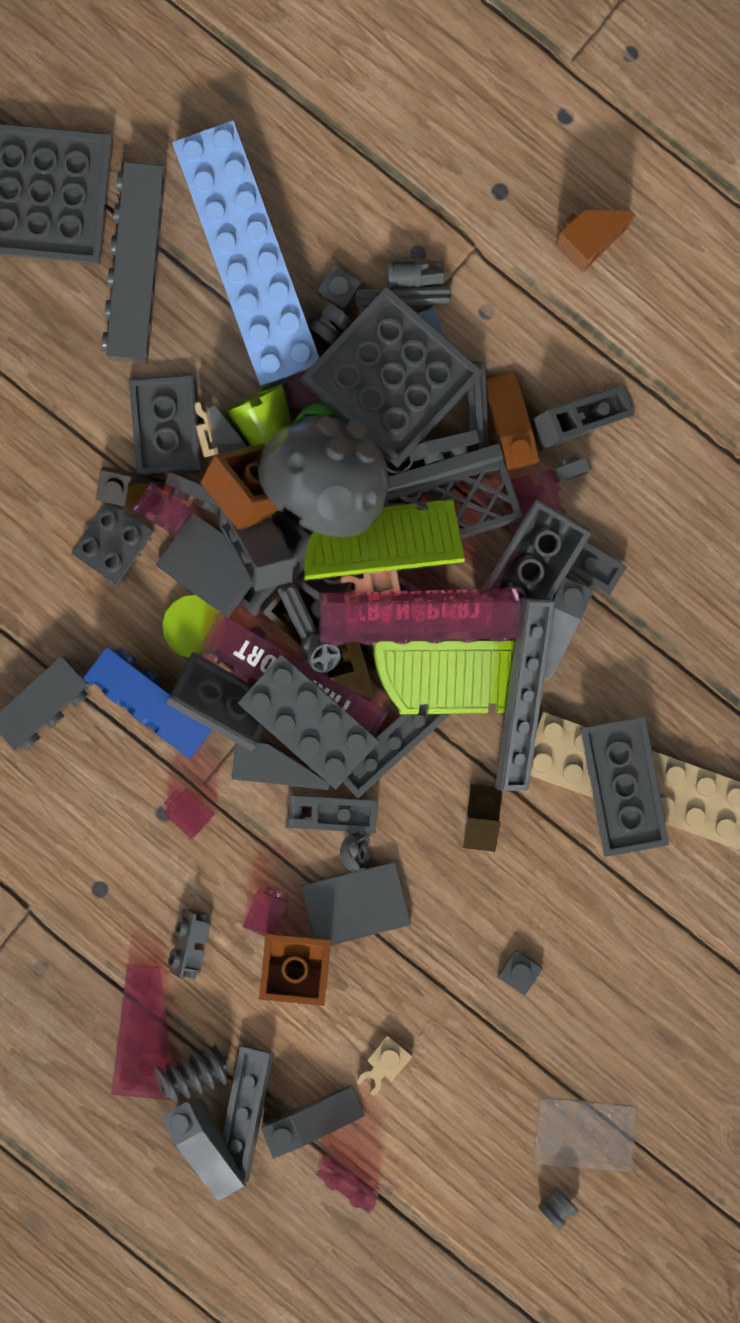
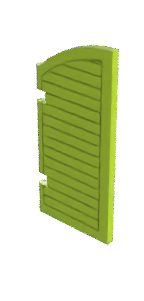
(394, 541)
(446, 675)

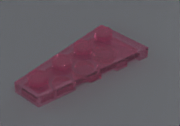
(141, 1034)

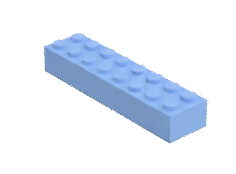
(246, 254)

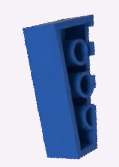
(146, 700)

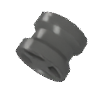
(327, 656)
(558, 1208)

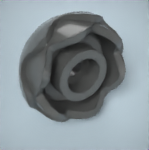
(355, 852)

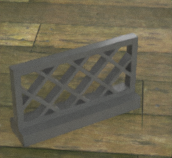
(457, 470)

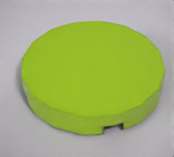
(188, 624)

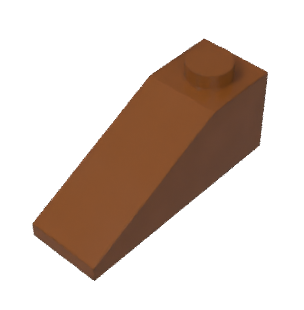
(511, 422)

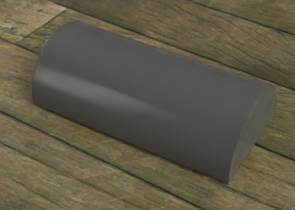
(539, 553)

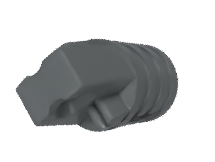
(413, 272)

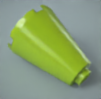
(260, 416)

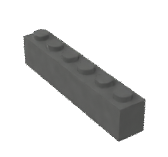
(135, 263)

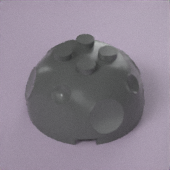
(326, 475)

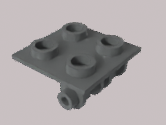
(112, 543)

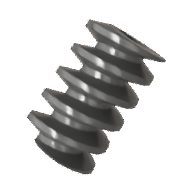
(191, 1074)

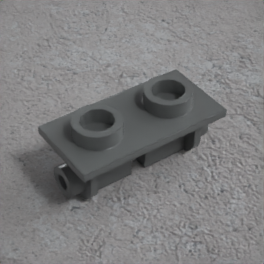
(189, 930)

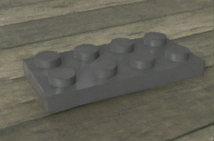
(308, 721)
(624, 786)

